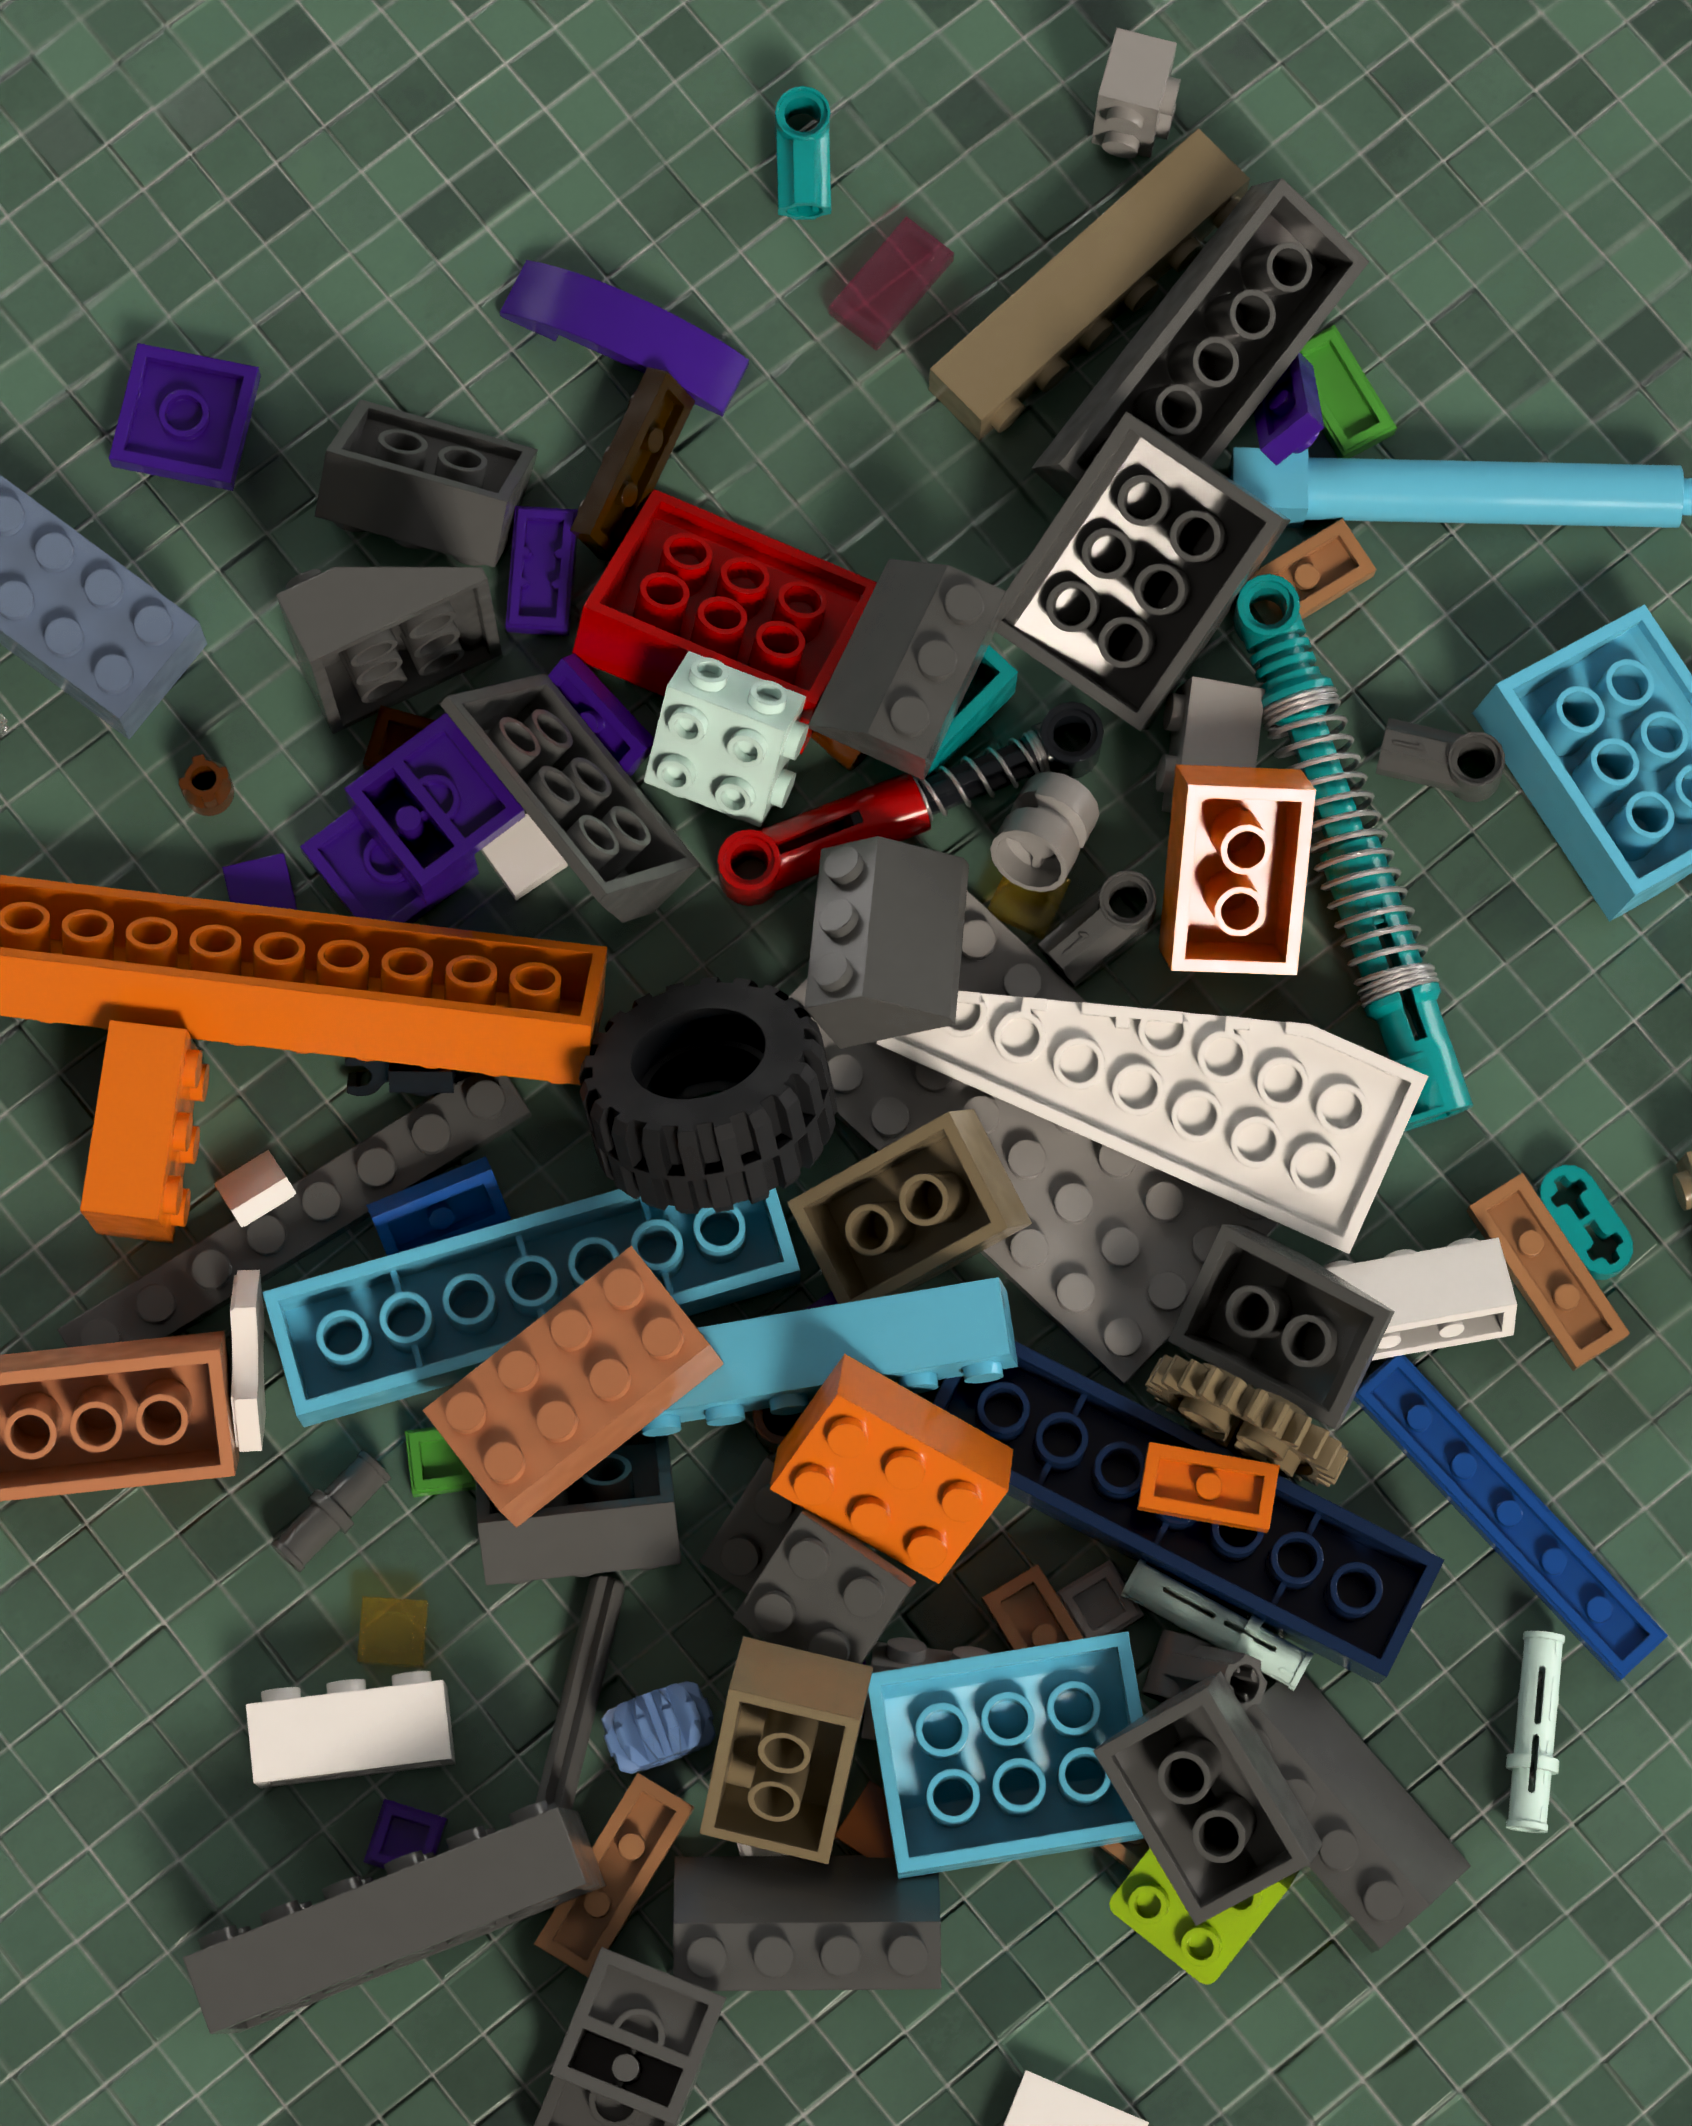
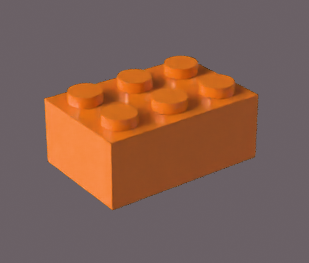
(1236, 869)
(144, 1132)
(892, 1469)

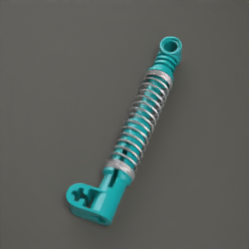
(1356, 867)

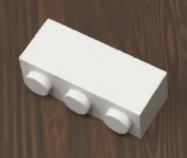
(1438, 1295)
(350, 1730)

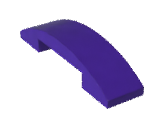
(625, 330)

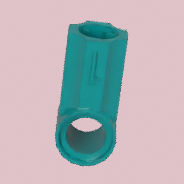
(803, 156)

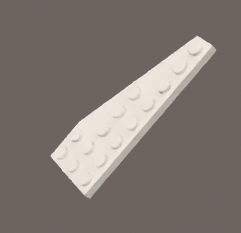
(1222, 1102)

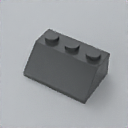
(424, 483)
(909, 663)
(885, 940)
(604, 1522)
(1209, 1798)

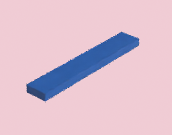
(1509, 1516)

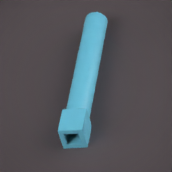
(1465, 491)

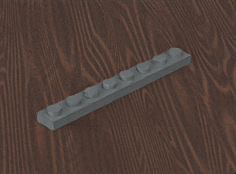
(321, 1210)

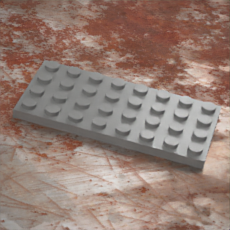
(1107, 1234)

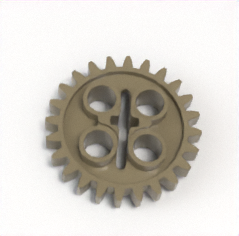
(1247, 1420)

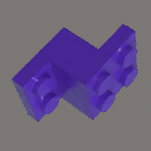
(413, 827)

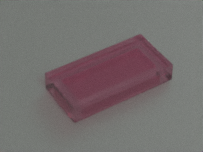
(891, 283)

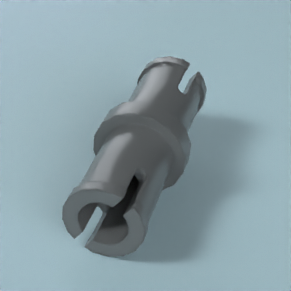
(331, 1511)

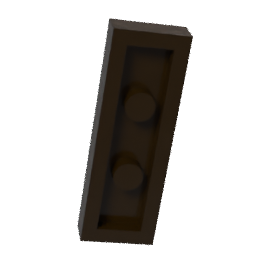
(632, 462)

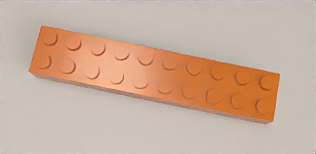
(300, 979)

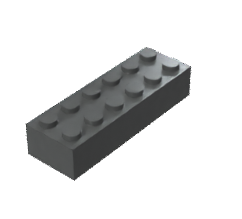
(1217, 334)
(393, 1921)

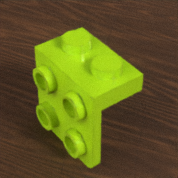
(1157, 1914)

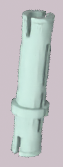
(1216, 1623)
(1526, 1809)

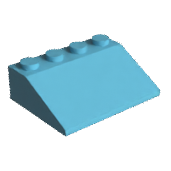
(1606, 756)
(999, 1755)

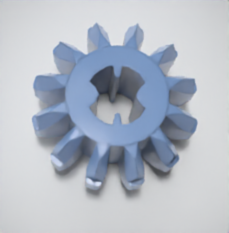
(658, 1727)

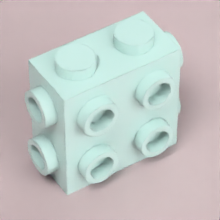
(727, 739)

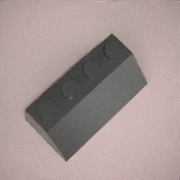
(1379, 1848)
(804, 1924)

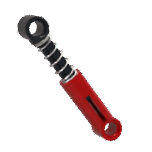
(903, 805)

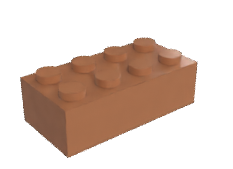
(573, 1387)
(115, 1416)

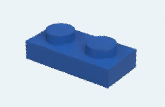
(440, 1208)

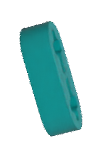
(1596, 1213)

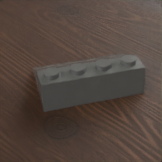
(1137, 571)
(386, 633)
(575, 793)

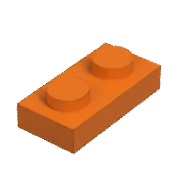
(1208, 1487)

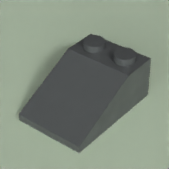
(1281, 1323)

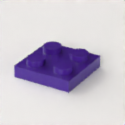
(185, 417)

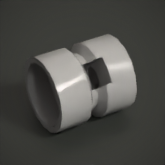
(1044, 831)

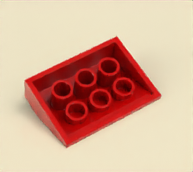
(724, 594)

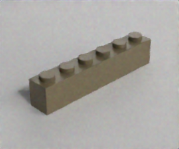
(1088, 287)

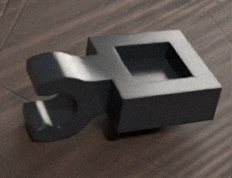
(401, 1078)

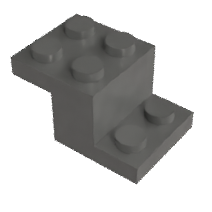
(804, 1576)
(630, 2048)

